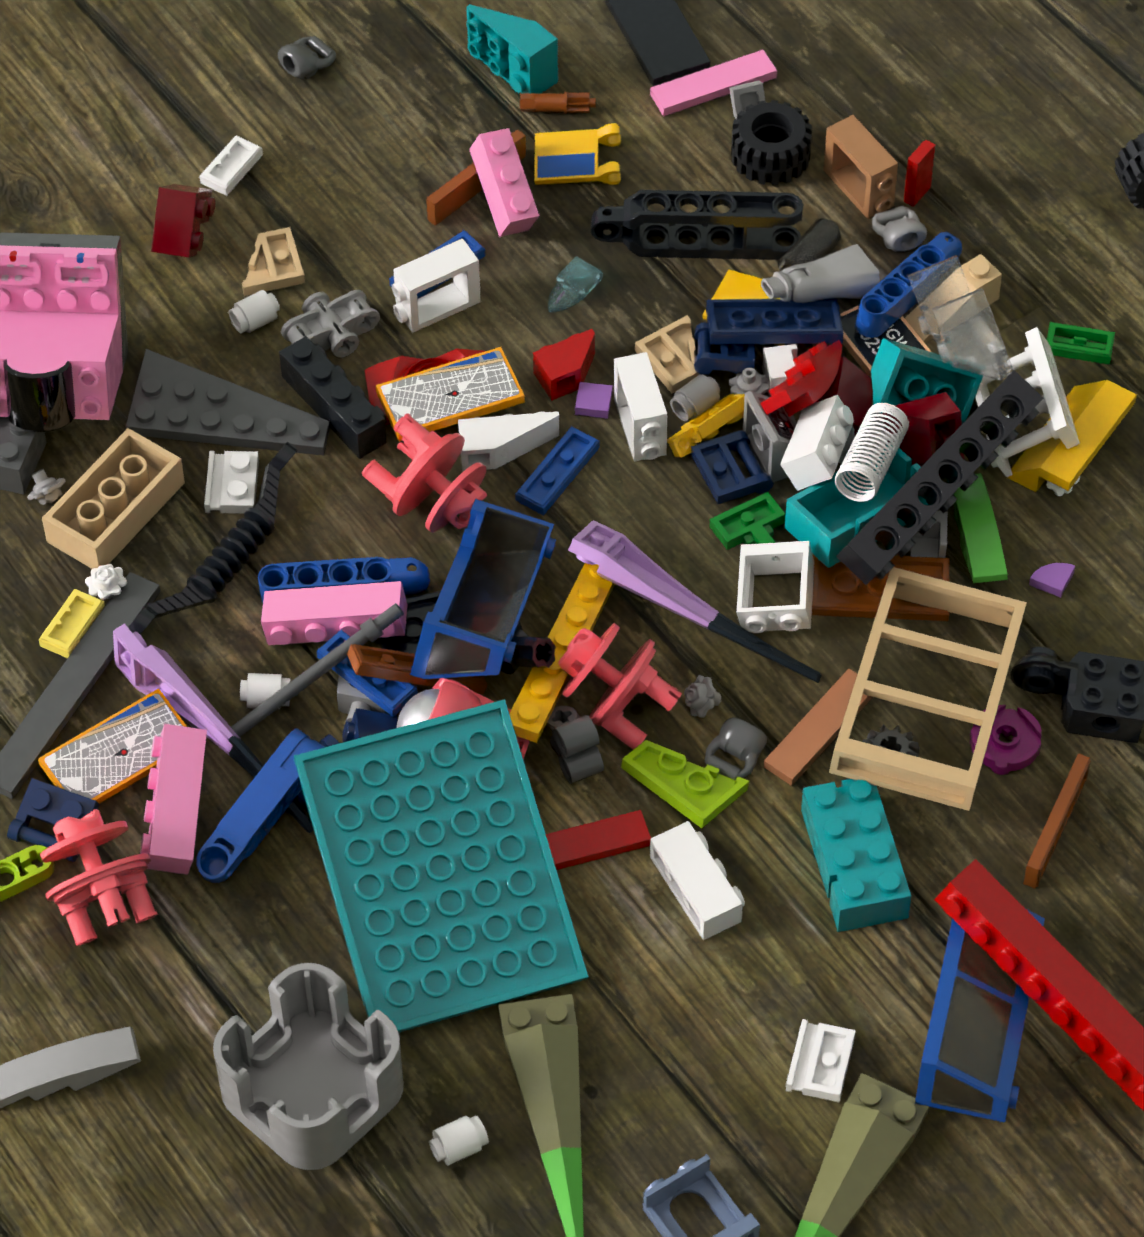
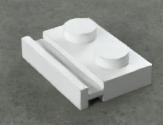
(231, 481)
(820, 1060)

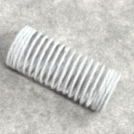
(865, 469)

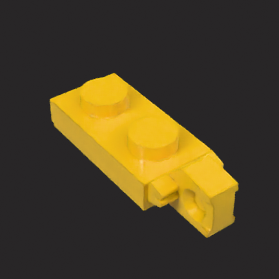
(707, 424)

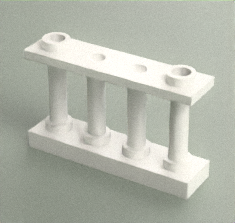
(1054, 401)

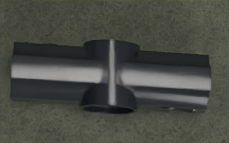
(530, 652)

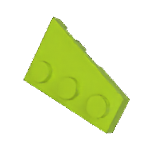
(687, 787)

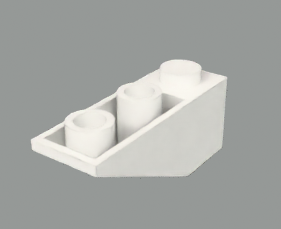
(505, 437)

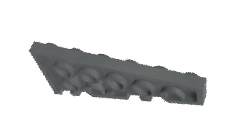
(199, 407)

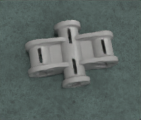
(333, 322)

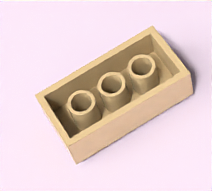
(113, 500)

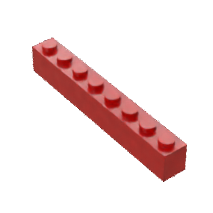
(1048, 975)

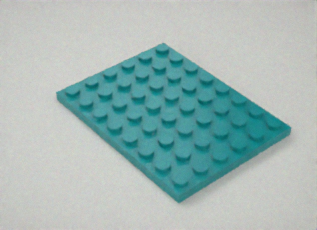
(440, 867)

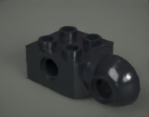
(1098, 691)

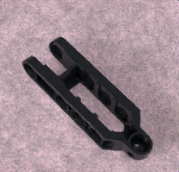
(750, 225)

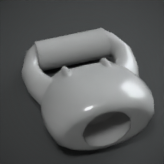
(902, 228)

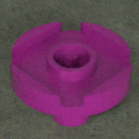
(1024, 746)

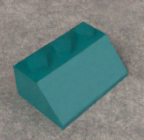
(910, 373)

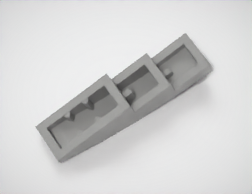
(68, 1064)

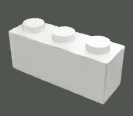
(817, 442)
(697, 879)

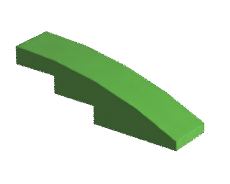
(979, 533)

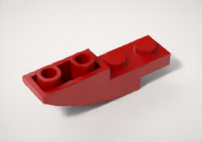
(807, 380)

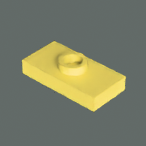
(71, 623)

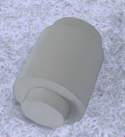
(695, 397)

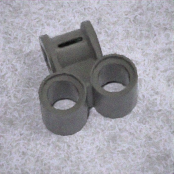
(575, 743)

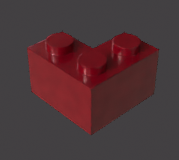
(179, 218)

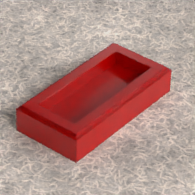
(919, 172)

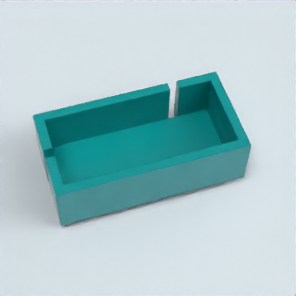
(833, 520)
(858, 849)

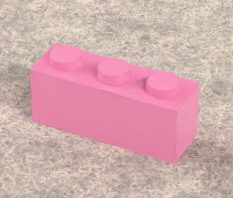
(504, 182)

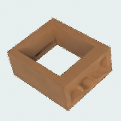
(860, 166)

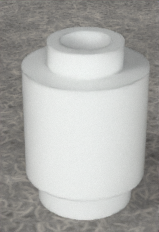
(254, 311)
(261, 687)
(458, 1139)

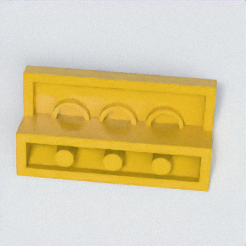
(1096, 413)

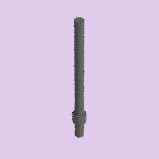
(370, 630)

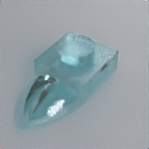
(573, 284)

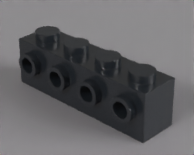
(333, 396)

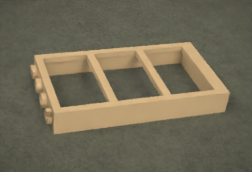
(907, 772)

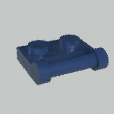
(731, 357)
(722, 471)
(50, 806)

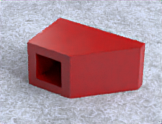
(564, 364)

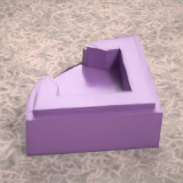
(1053, 578)

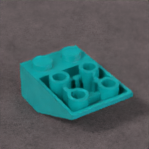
(513, 49)

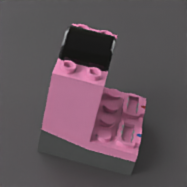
(60, 328)

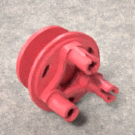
(431, 462)
(636, 677)
(99, 880)

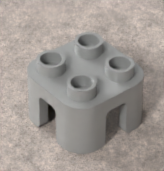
(312, 1072)

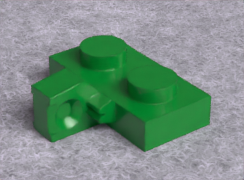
(748, 522)

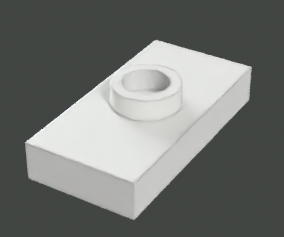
(231, 165)

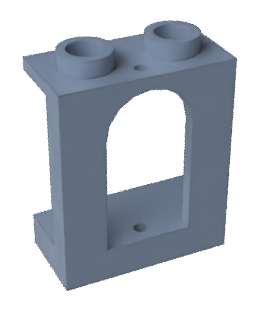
(698, 1179)

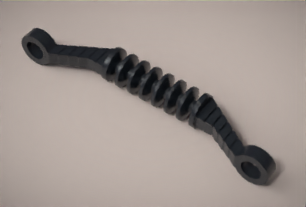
(233, 551)

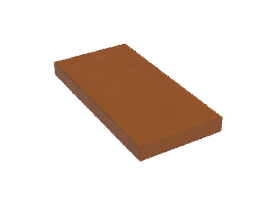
(843, 594)

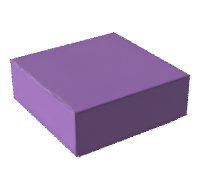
(593, 400)

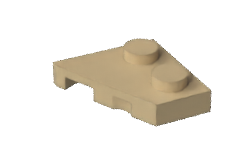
(273, 263)
(671, 353)

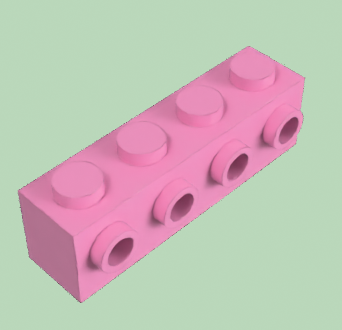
(322, 612)
(175, 798)

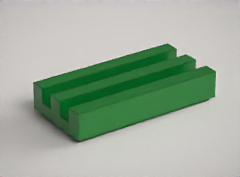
(1079, 347)

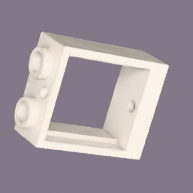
(431, 269)
(640, 406)
(761, 560)

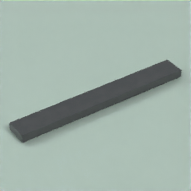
(71, 685)

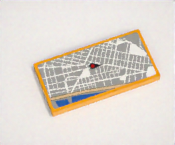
(452, 391)
(112, 751)

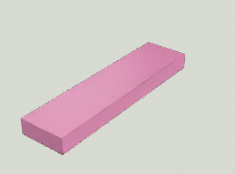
(712, 82)

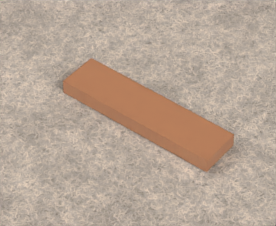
(813, 732)

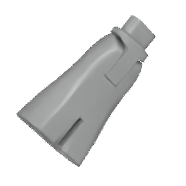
(837, 275)

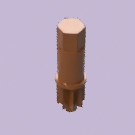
(556, 102)

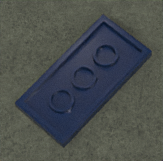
(773, 321)

